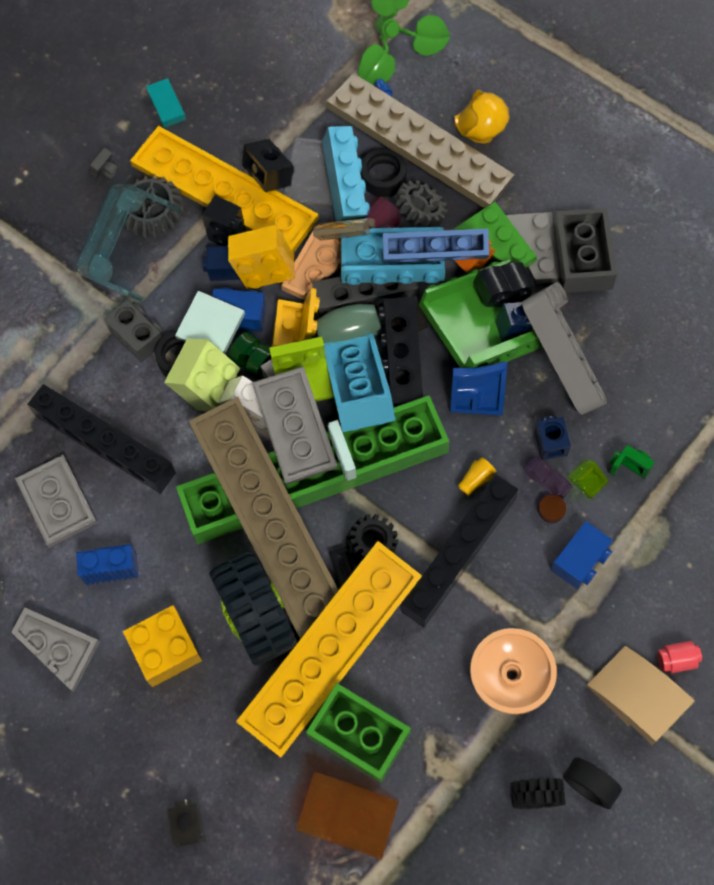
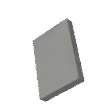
(56, 501)

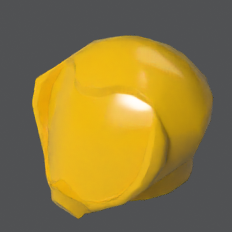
(483, 117)

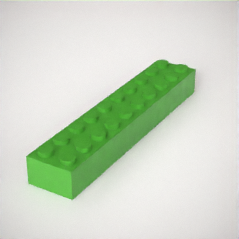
(374, 450)

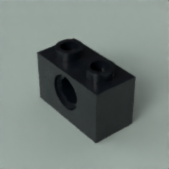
(267, 165)

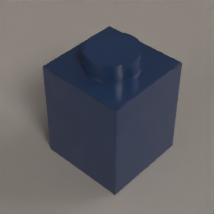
(218, 265)

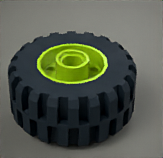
(253, 608)

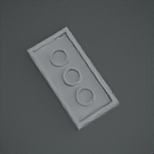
(294, 425)

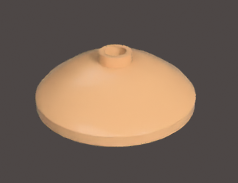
(517, 652)

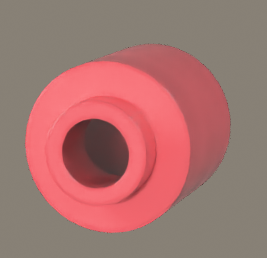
(679, 657)

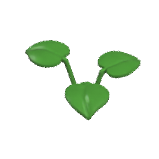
(429, 39)

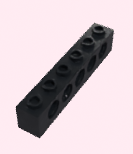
(102, 438)

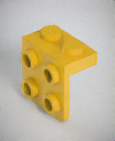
(295, 320)

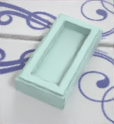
(342, 450)

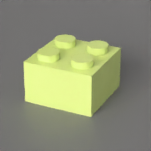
(201, 374)

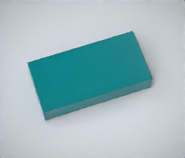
(165, 103)

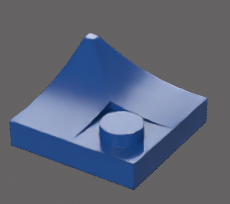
(479, 389)

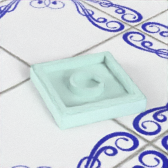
(210, 320)

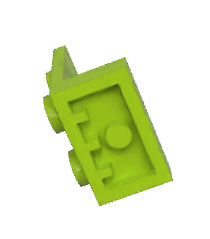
(309, 355)

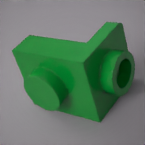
(632, 459)

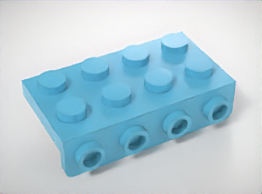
(364, 261)

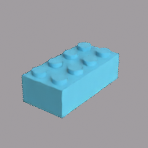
(359, 383)

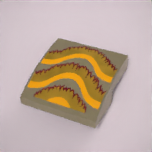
(343, 229)

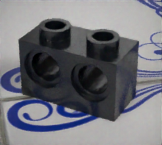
(222, 220)

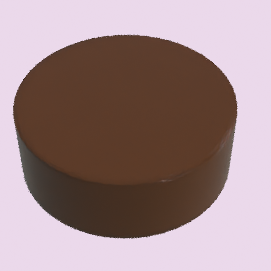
(552, 508)

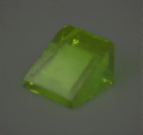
(588, 478)

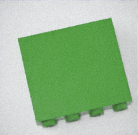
(470, 326)

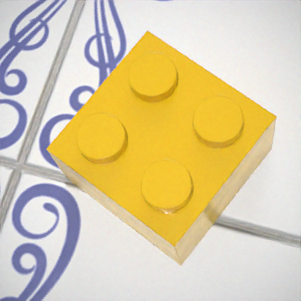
(261, 257)
(162, 646)

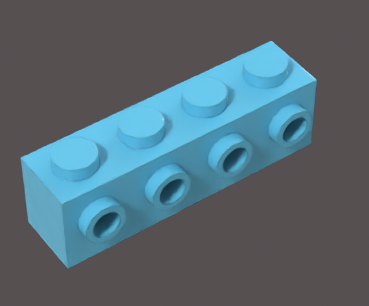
(344, 174)

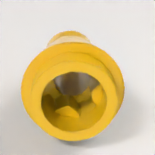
(477, 476)

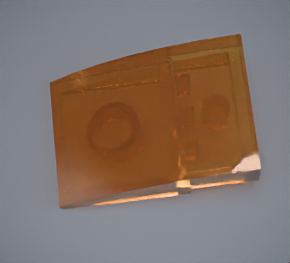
(347, 816)

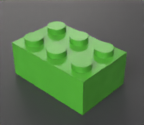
(358, 733)

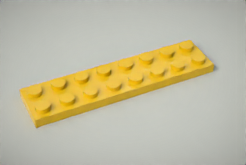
(204, 176)
(328, 649)

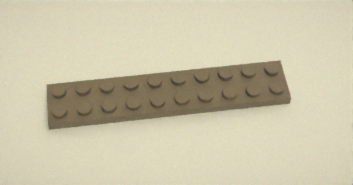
(265, 512)

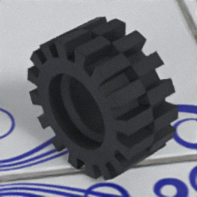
(374, 526)
(537, 793)

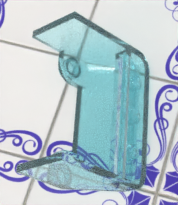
(117, 204)

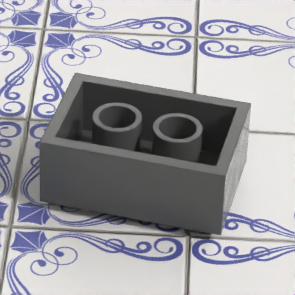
(585, 250)

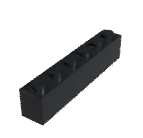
(459, 551)

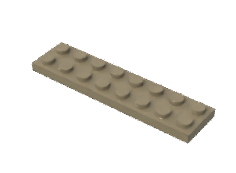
(420, 141)

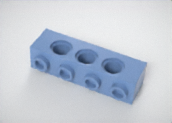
(436, 245)

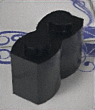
(504, 284)

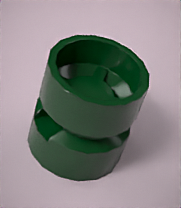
(250, 354)

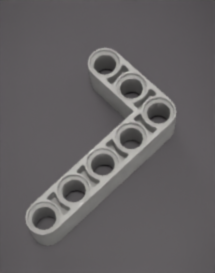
(563, 348)

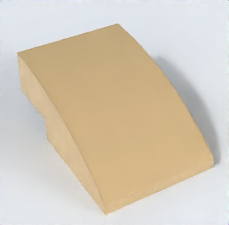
(640, 694)

